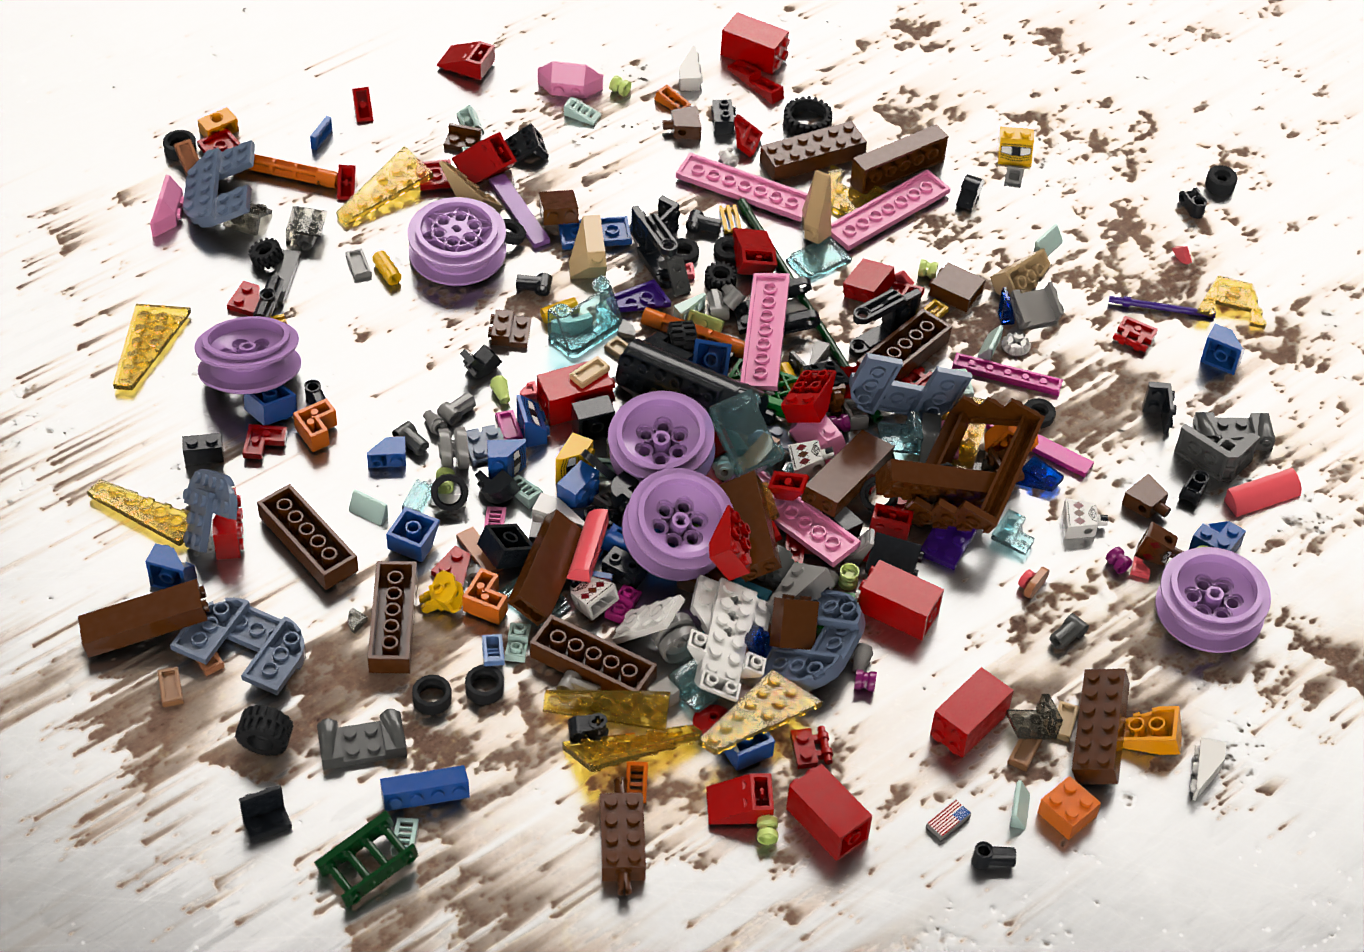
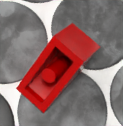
(362, 104)
(787, 485)

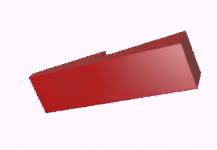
(752, 77)

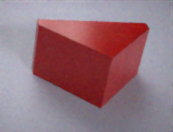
(347, 181)

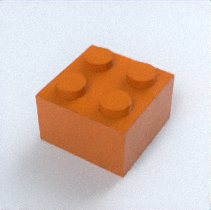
(1069, 807)

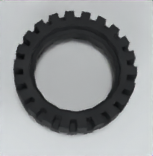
(806, 104)

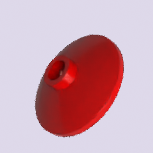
(703, 719)

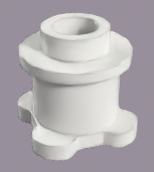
(727, 157)
(723, 464)

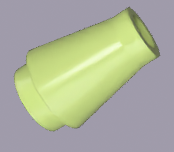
(499, 385)

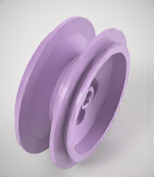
(456, 241)
(248, 355)
(662, 420)
(667, 492)
(1213, 599)

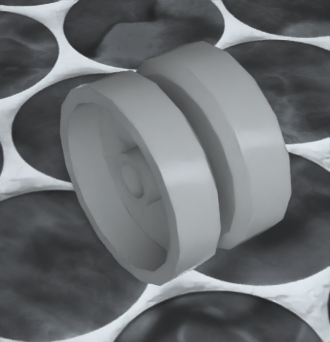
(454, 448)
(674, 640)

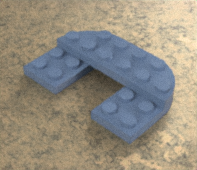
(202, 183)
(875, 388)
(275, 639)
(833, 648)

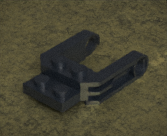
(652, 237)
(893, 309)
(794, 322)

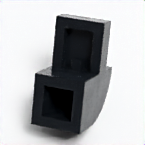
(970, 190)
(482, 362)
(498, 489)
(622, 489)

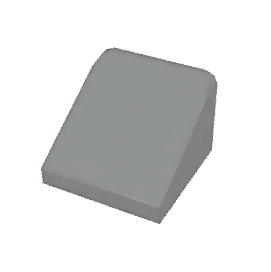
(1014, 175)

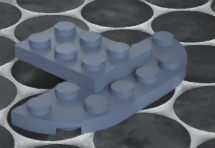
(207, 494)

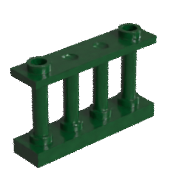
(353, 844)

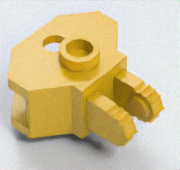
(442, 594)

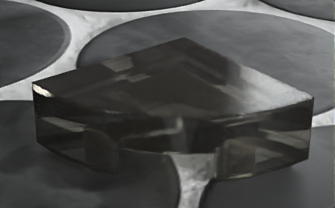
(356, 620)

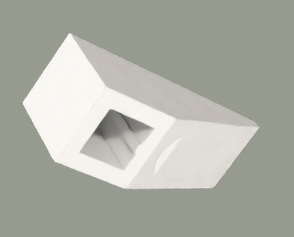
(690, 72)
(547, 504)
(1209, 761)

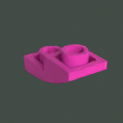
(627, 600)

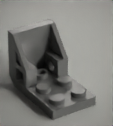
(1214, 456)

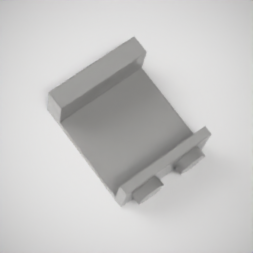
(1036, 306)

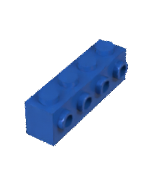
(424, 788)

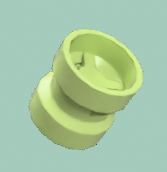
(619, 85)
(932, 269)
(448, 486)
(848, 576)
(767, 829)

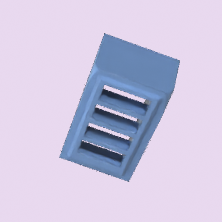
(493, 650)

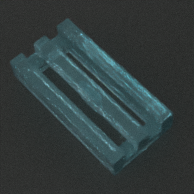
(423, 485)

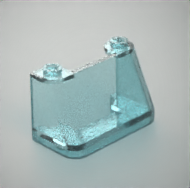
(586, 323)
(745, 433)

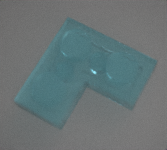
(1009, 533)

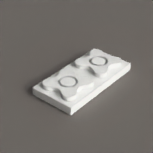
(648, 619)

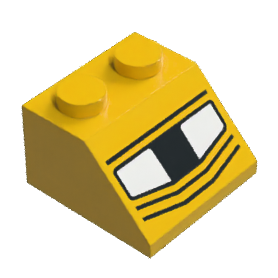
(1015, 146)
(570, 455)

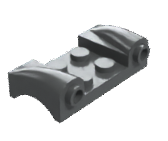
(1218, 427)
(362, 742)

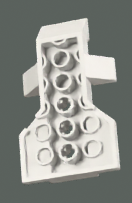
(726, 617)

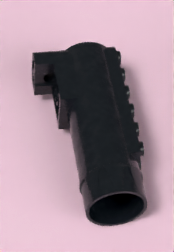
(659, 366)

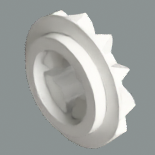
(1015, 349)

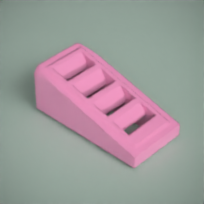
(494, 512)

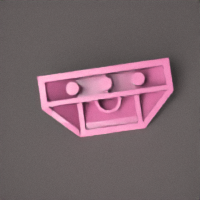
(569, 79)
(168, 207)
(824, 432)

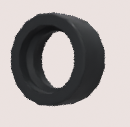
(175, 137)
(864, 495)
(444, 506)
(427, 682)
(488, 697)

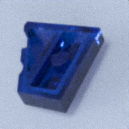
(1040, 475)
(758, 641)

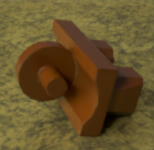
(837, 400)

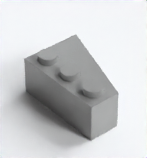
(803, 581)

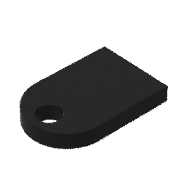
(598, 464)

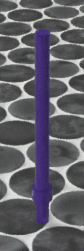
(1126, 301)

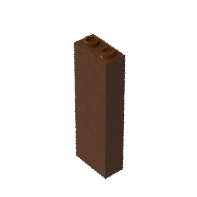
(846, 473)
(749, 500)
(545, 568)
(143, 618)

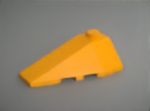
(1154, 731)

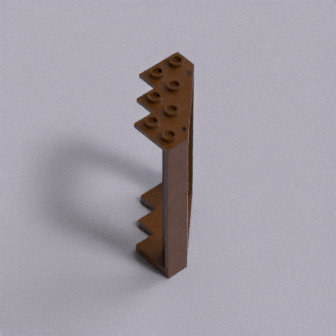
(989, 412)

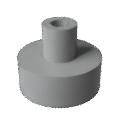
(471, 572)

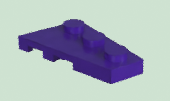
(642, 296)

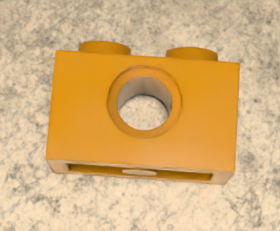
(218, 121)

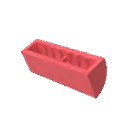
(1263, 492)
(589, 545)

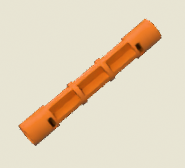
(295, 171)
(661, 320)

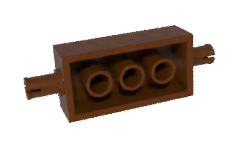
(622, 836)

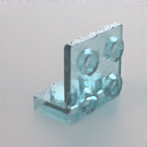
(905, 437)
(689, 692)

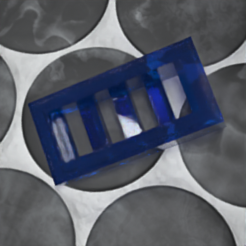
(1005, 309)

